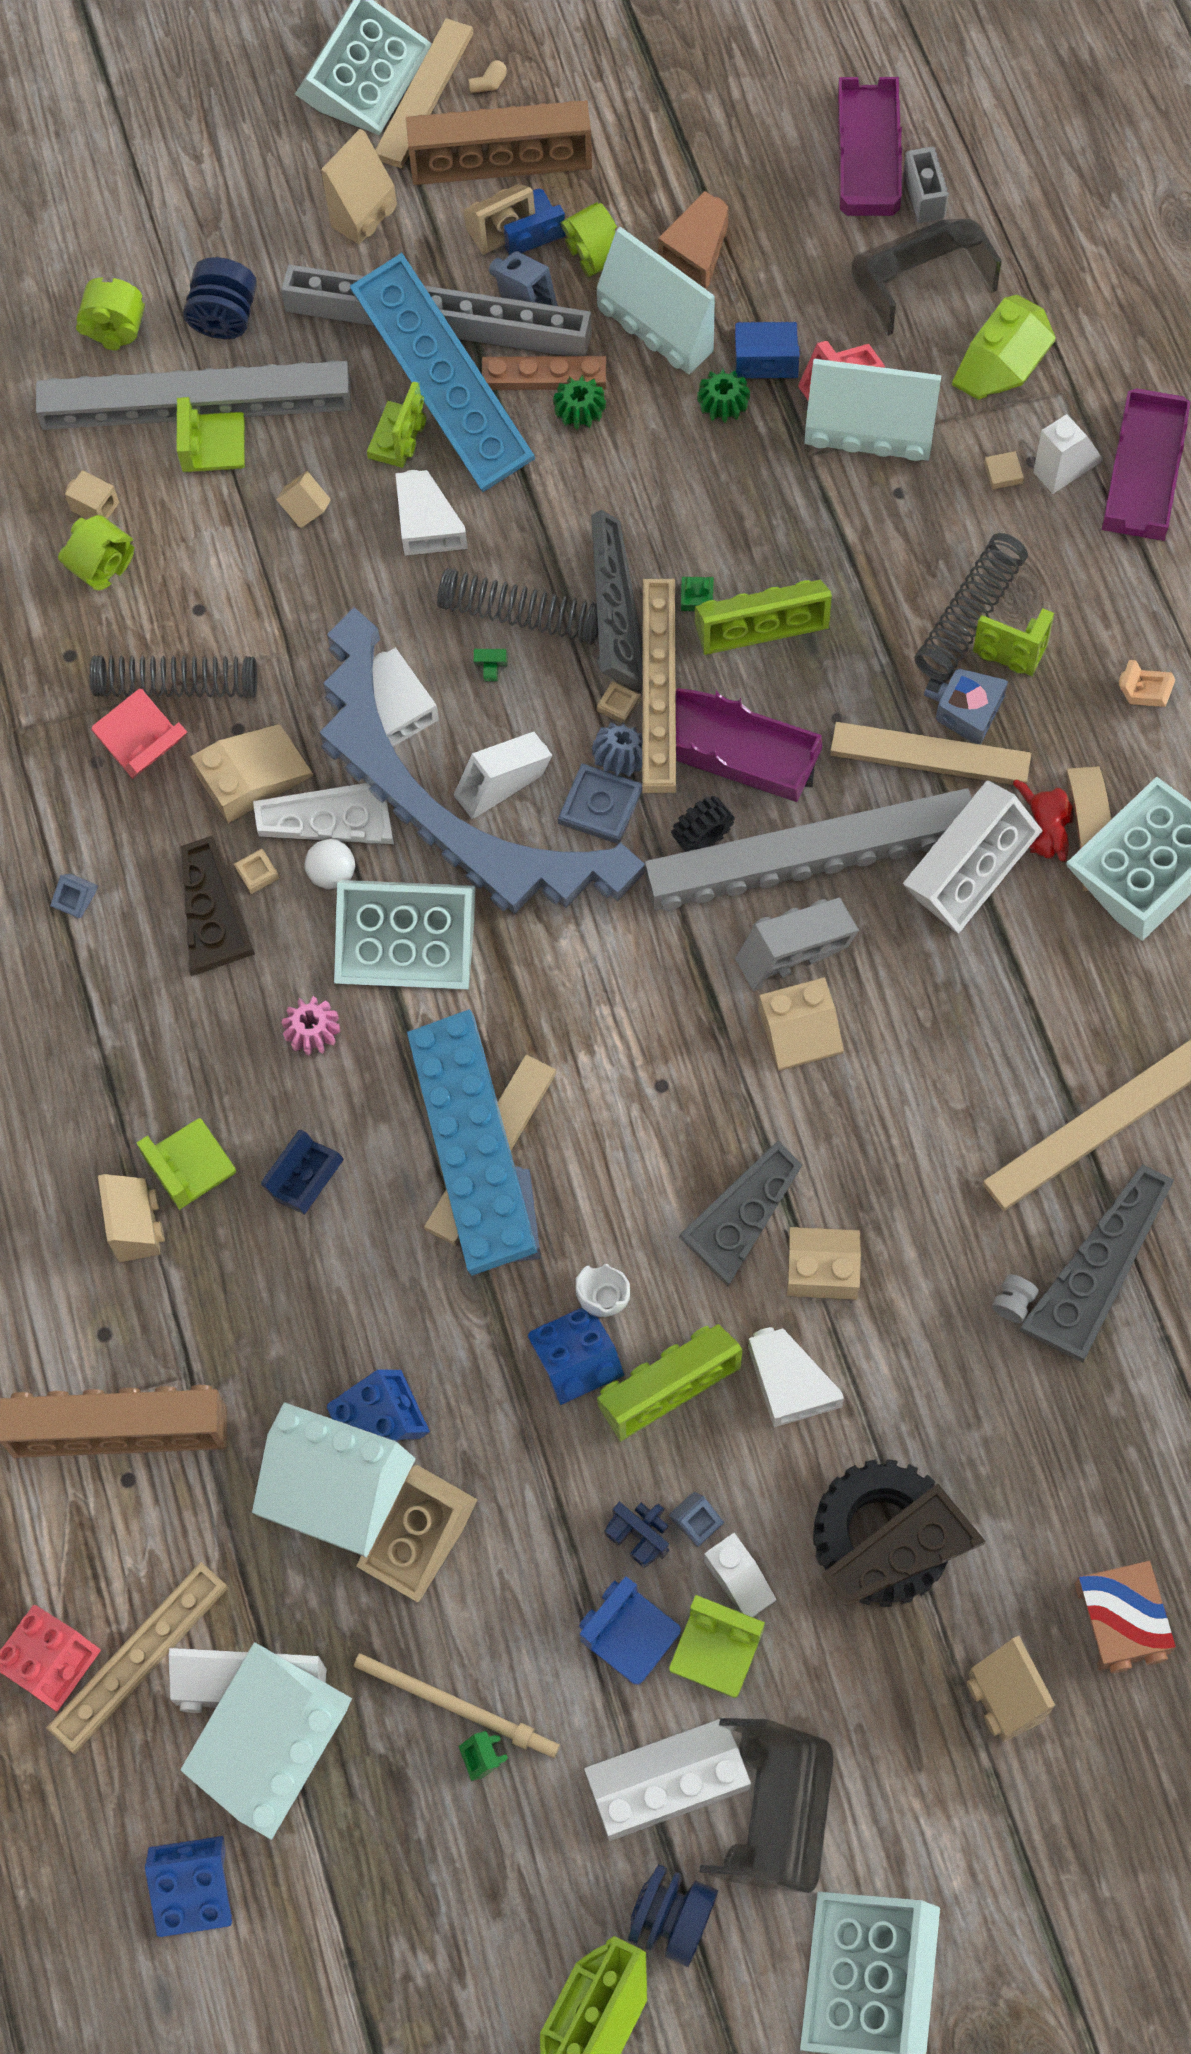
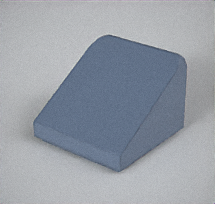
(73, 895)
(696, 1518)

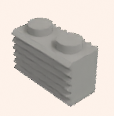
(926, 184)

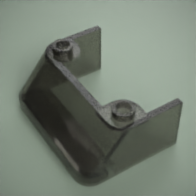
(885, 261)
(786, 1807)

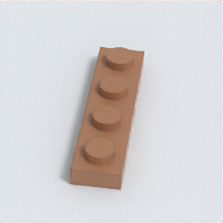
(541, 371)

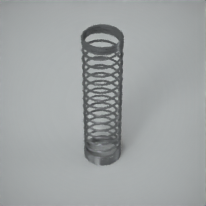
(448, 587)
(938, 655)
(98, 676)

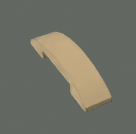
(1089, 802)

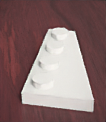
(333, 813)

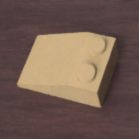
(357, 189)
(249, 769)
(418, 1533)
(1010, 1690)

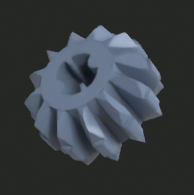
(618, 749)

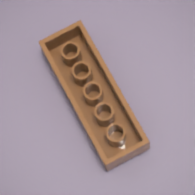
(499, 142)
(113, 1422)

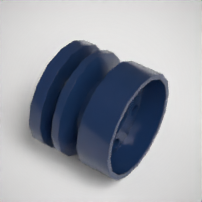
(220, 298)
(672, 1915)

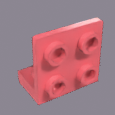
(137, 733)
(46, 1657)

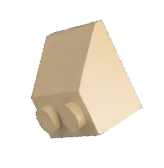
(487, 218)
(801, 1024)
(130, 1217)
(824, 1263)

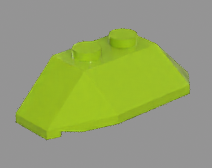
(1005, 349)
(598, 2002)

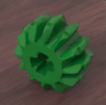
(723, 395)
(579, 402)

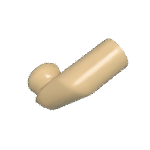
(491, 79)

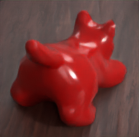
(1051, 813)

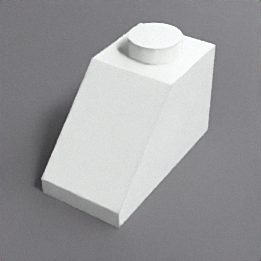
(739, 1576)

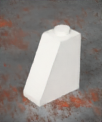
(1064, 454)
(426, 516)
(400, 698)
(501, 772)
(790, 1378)

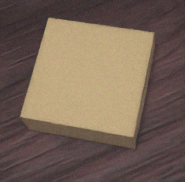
(1003, 470)
(618, 702)
(256, 871)

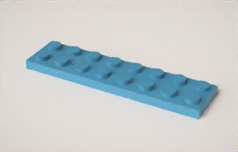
(446, 373)
(471, 1143)

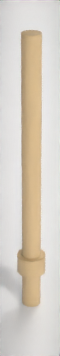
(521, 1735)

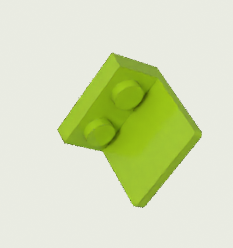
(398, 428)
(209, 440)
(1013, 647)
(187, 1162)
(717, 1647)

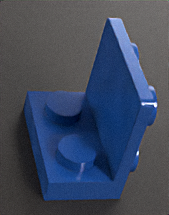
(767, 349)
(381, 1406)
(188, 1886)

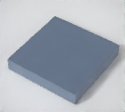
(600, 803)

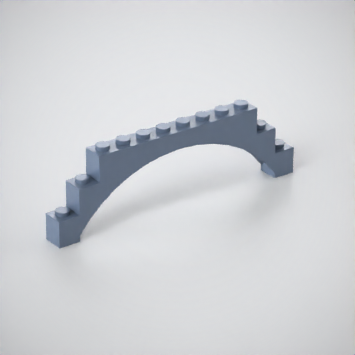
(501, 867)

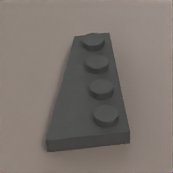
(737, 1217)

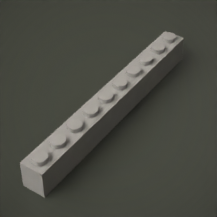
(469, 314)
(154, 396)
(802, 851)

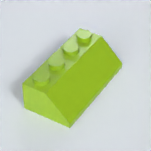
(763, 616)
(670, 1380)

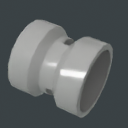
(1014, 1298)

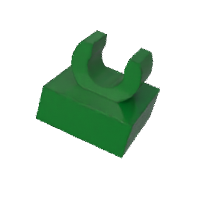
(695, 591)
(490, 660)
(480, 1755)

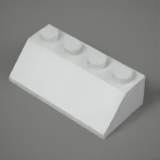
(973, 856)
(203, 1676)
(667, 1779)

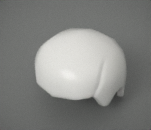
(329, 863)
(602, 1290)

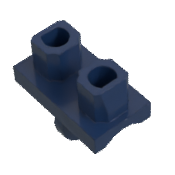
(626, 1522)

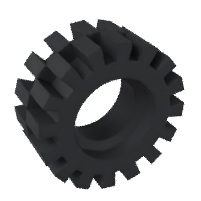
(703, 824)

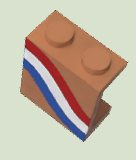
(1126, 1616)

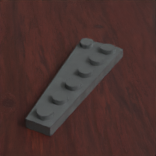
(616, 610)
(1086, 1288)

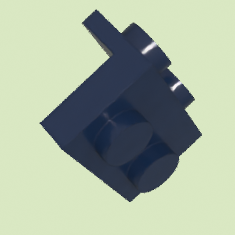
(301, 1172)

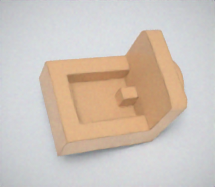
(1146, 687)

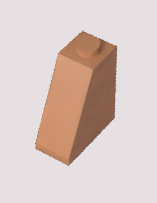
(696, 238)

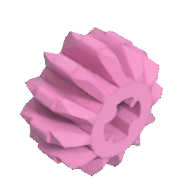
(313, 1037)

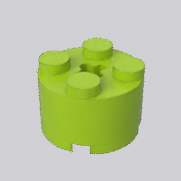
(590, 236)
(110, 312)
(97, 551)

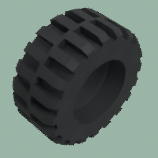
(856, 1489)

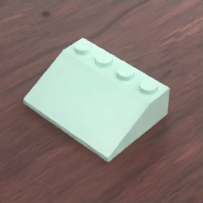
(364, 67)
(657, 302)
(871, 409)
(1140, 859)
(404, 934)
(329, 1479)
(265, 1739)
(870, 1975)

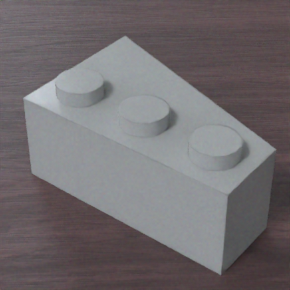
(794, 938)

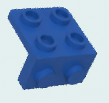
(537, 228)
(576, 1354)
(628, 1631)

